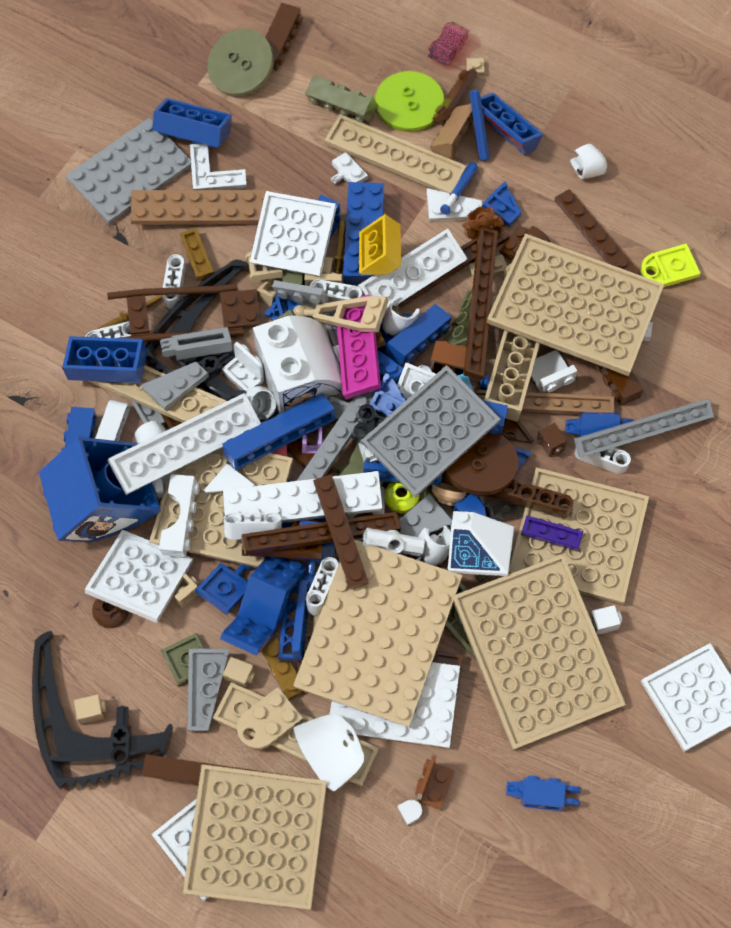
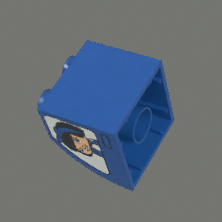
(87, 496)

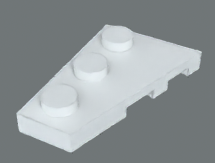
(459, 209)

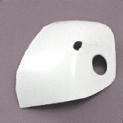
(324, 749)

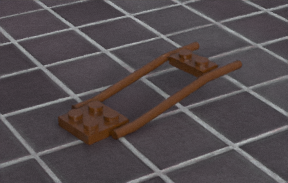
(239, 308)

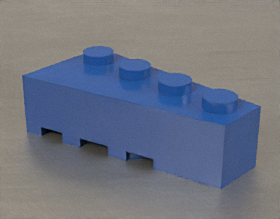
(419, 336)

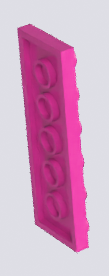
(358, 357)

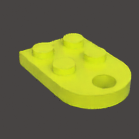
(671, 265)

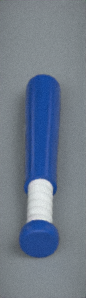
(464, 180)

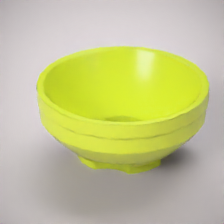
(399, 504)

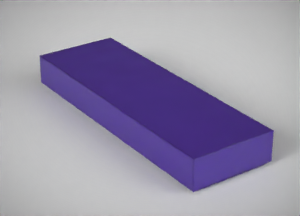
(552, 533)

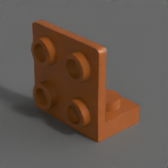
(434, 786)

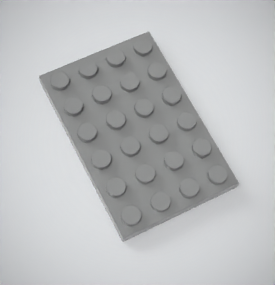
(133, 162)
(430, 431)

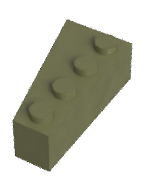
(341, 99)

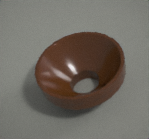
(108, 619)

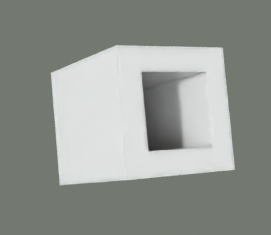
(606, 620)

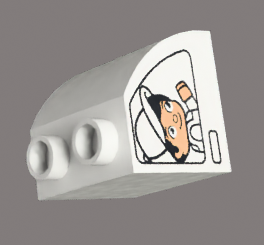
(297, 361)

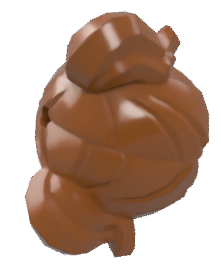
(481, 217)

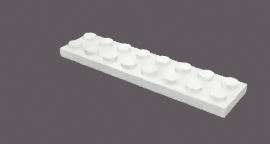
(183, 444)
(300, 500)

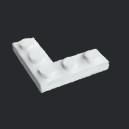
(207, 180)

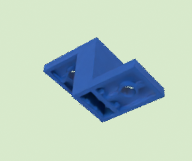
(263, 604)

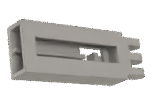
(197, 344)

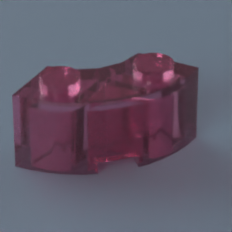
(446, 45)

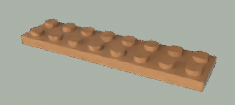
(196, 206)

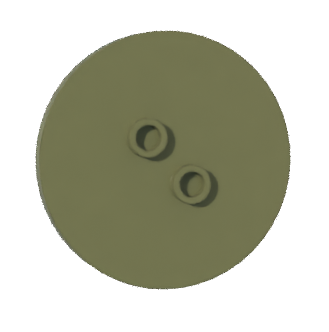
(240, 62)

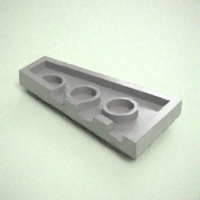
(204, 681)

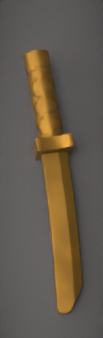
(339, 257)
(124, 317)

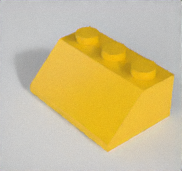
(380, 247)

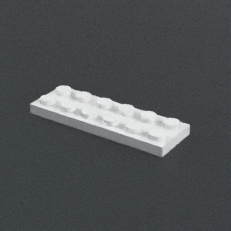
(417, 269)

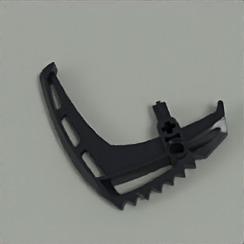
(213, 365)
(79, 748)

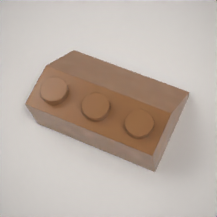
(453, 132)

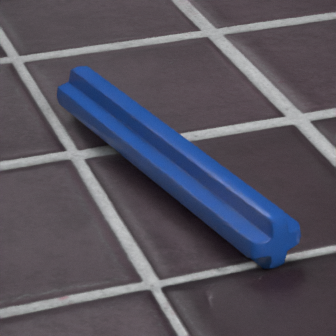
(479, 125)

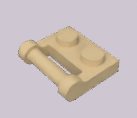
(267, 273)

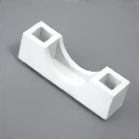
(176, 539)

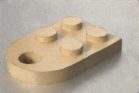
(268, 719)

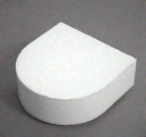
(410, 811)

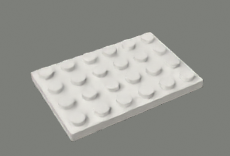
(431, 719)

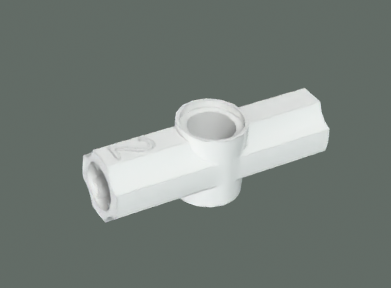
(404, 544)

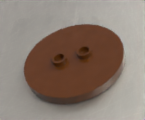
(485, 467)

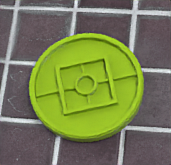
(408, 101)

